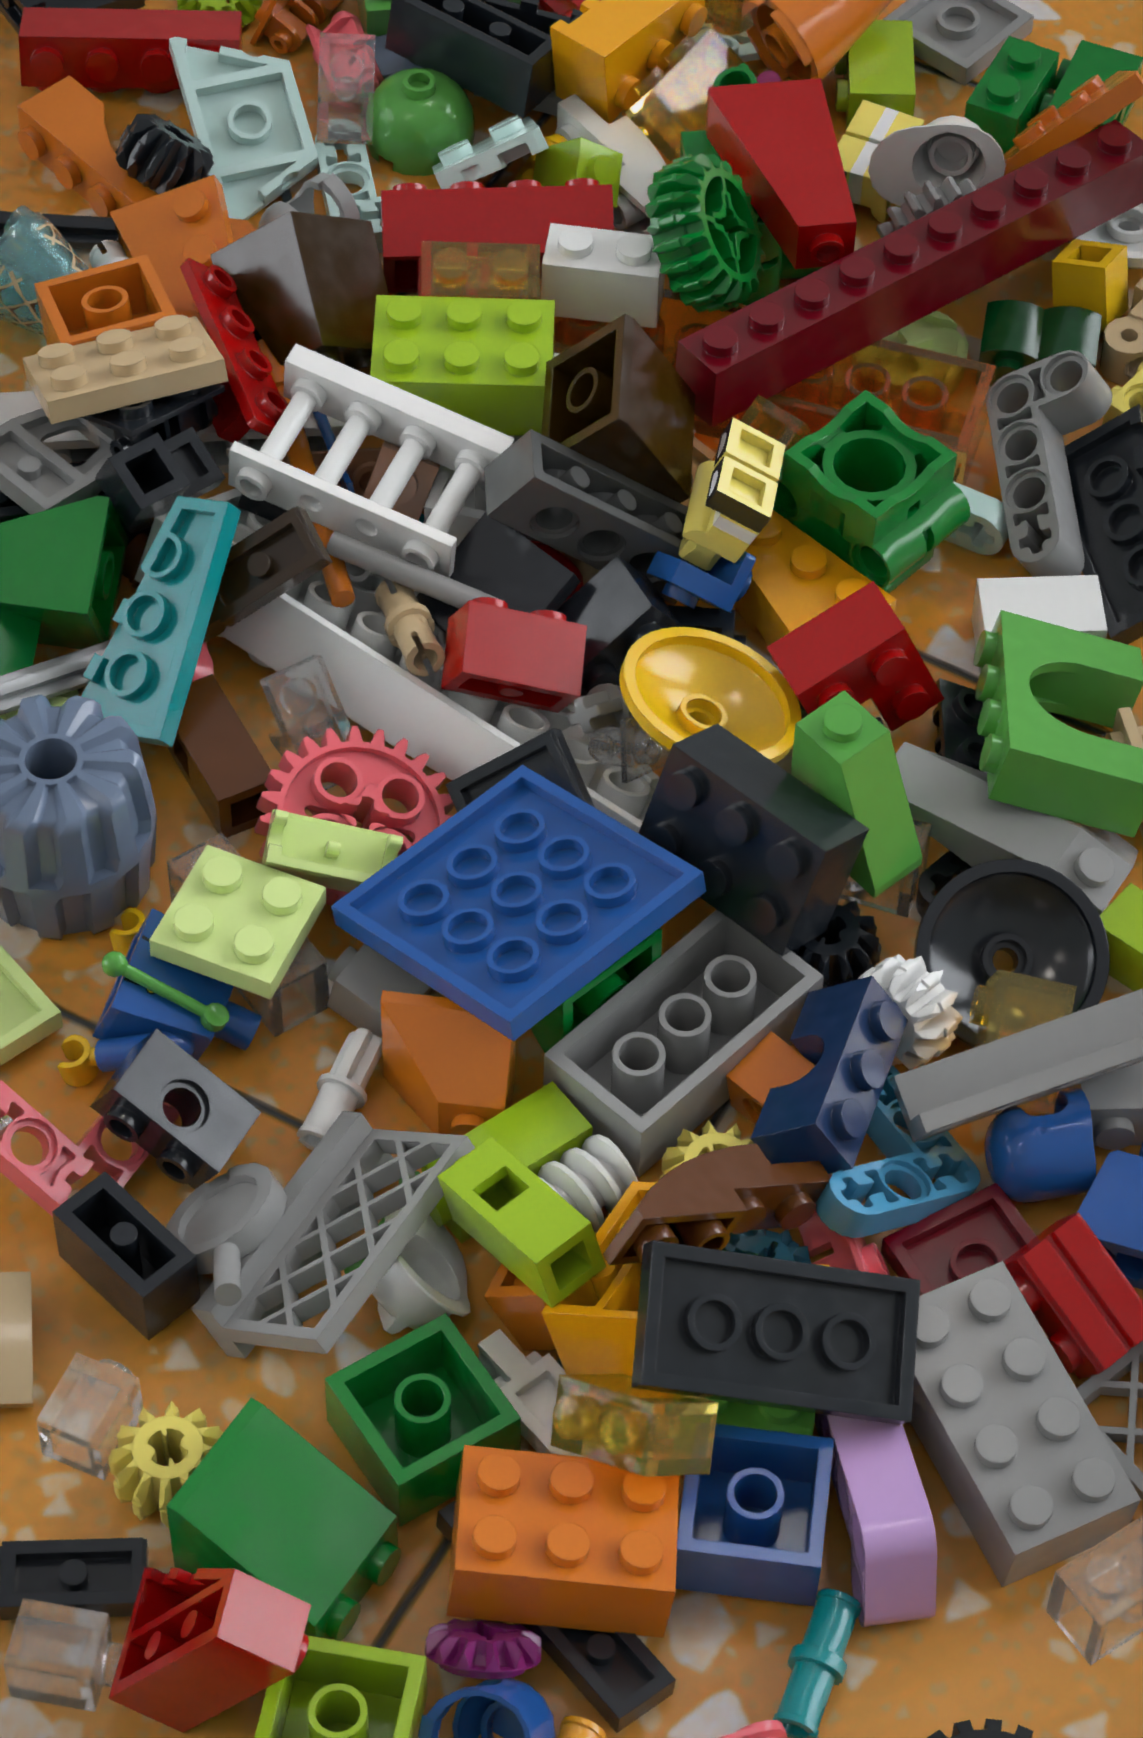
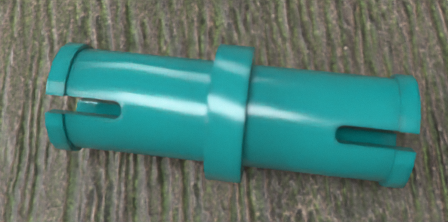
(817, 1663)

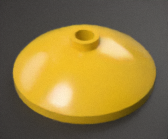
(695, 678)

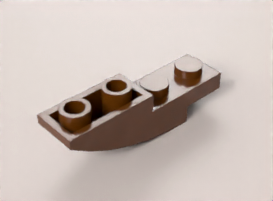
(720, 1195)

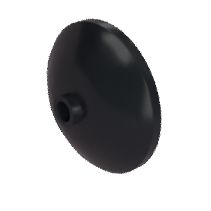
(1018, 910)

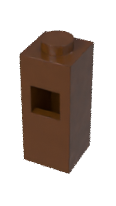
(219, 759)

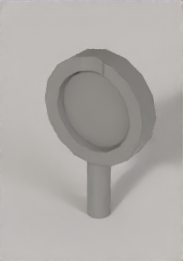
(227, 1222)

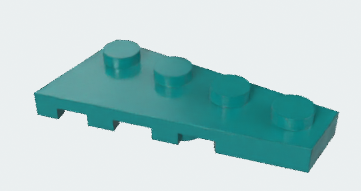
(164, 624)

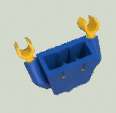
(136, 1012)

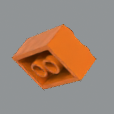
(562, 1543)

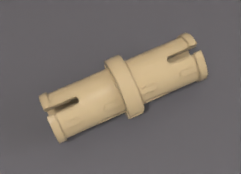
(410, 628)

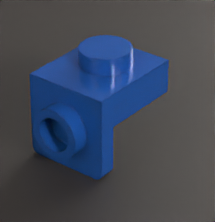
(719, 587)

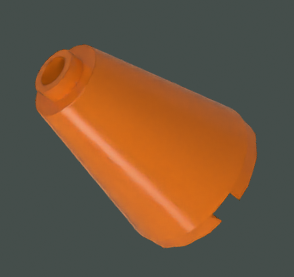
(808, 35)

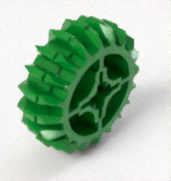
(705, 233)

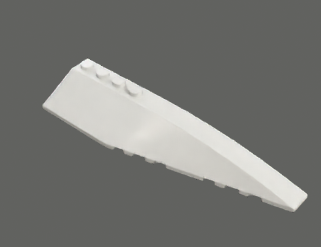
(382, 693)

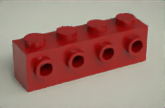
(116, 45)

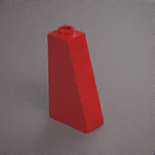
(789, 162)

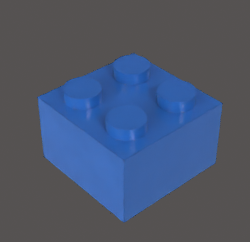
(756, 1517)

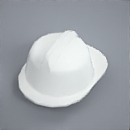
(932, 153)
(423, 1280)

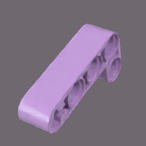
(884, 1518)

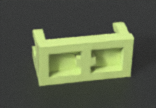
(326, 850)

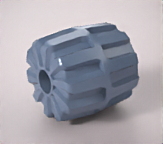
(72, 818)

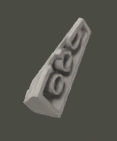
(987, 830)

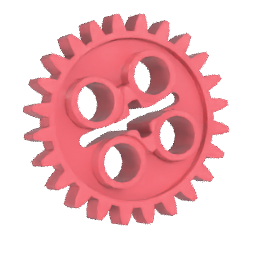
(367, 775)

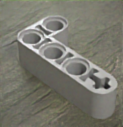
(1027, 427)

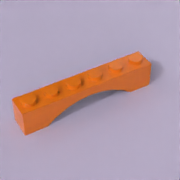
(69, 136)

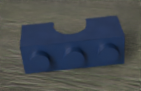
(852, 1041)

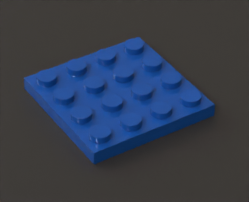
(518, 901)

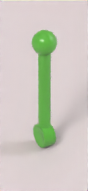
(212, 1016)

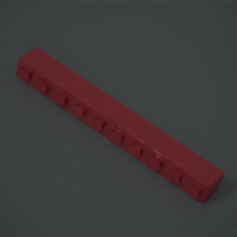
(911, 272)

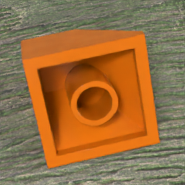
(445, 1061)

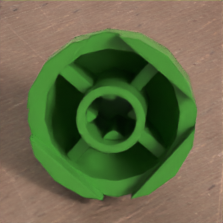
(417, 117)

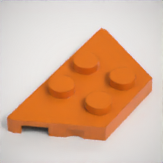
(1085, 110)

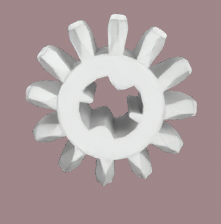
(924, 1005)

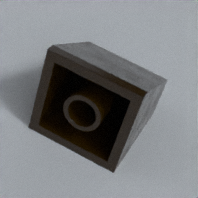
(310, 285)
(623, 407)

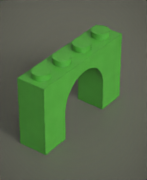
(1034, 756)

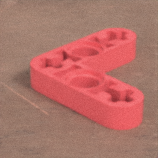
(61, 1159)

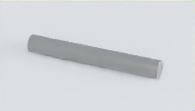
(401, 570)

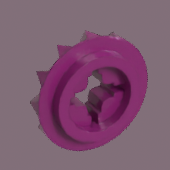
(483, 1648)

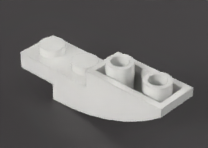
(638, 161)

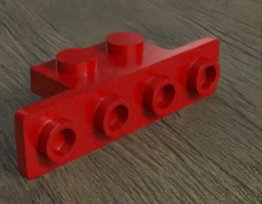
(250, 392)

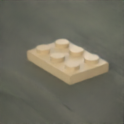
(124, 368)

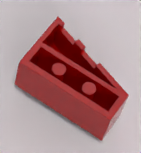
(206, 1644)

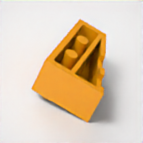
(616, 47)
(794, 580)
(599, 1320)

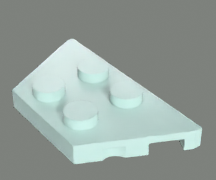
(248, 119)
(507, 142)

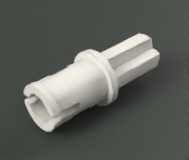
(343, 1086)

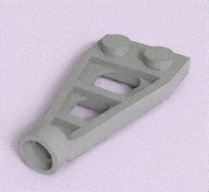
(36, 474)

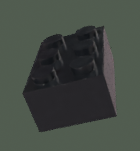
(760, 836)

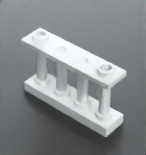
(368, 409)

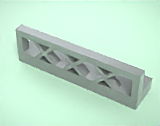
(1021, 1067)

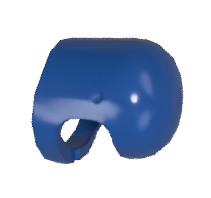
(1043, 1154)
(514, 1704)

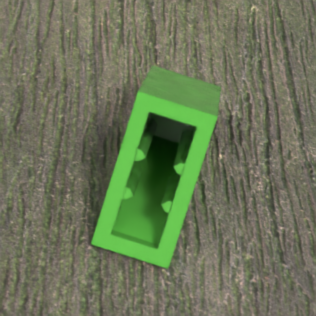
(854, 765)

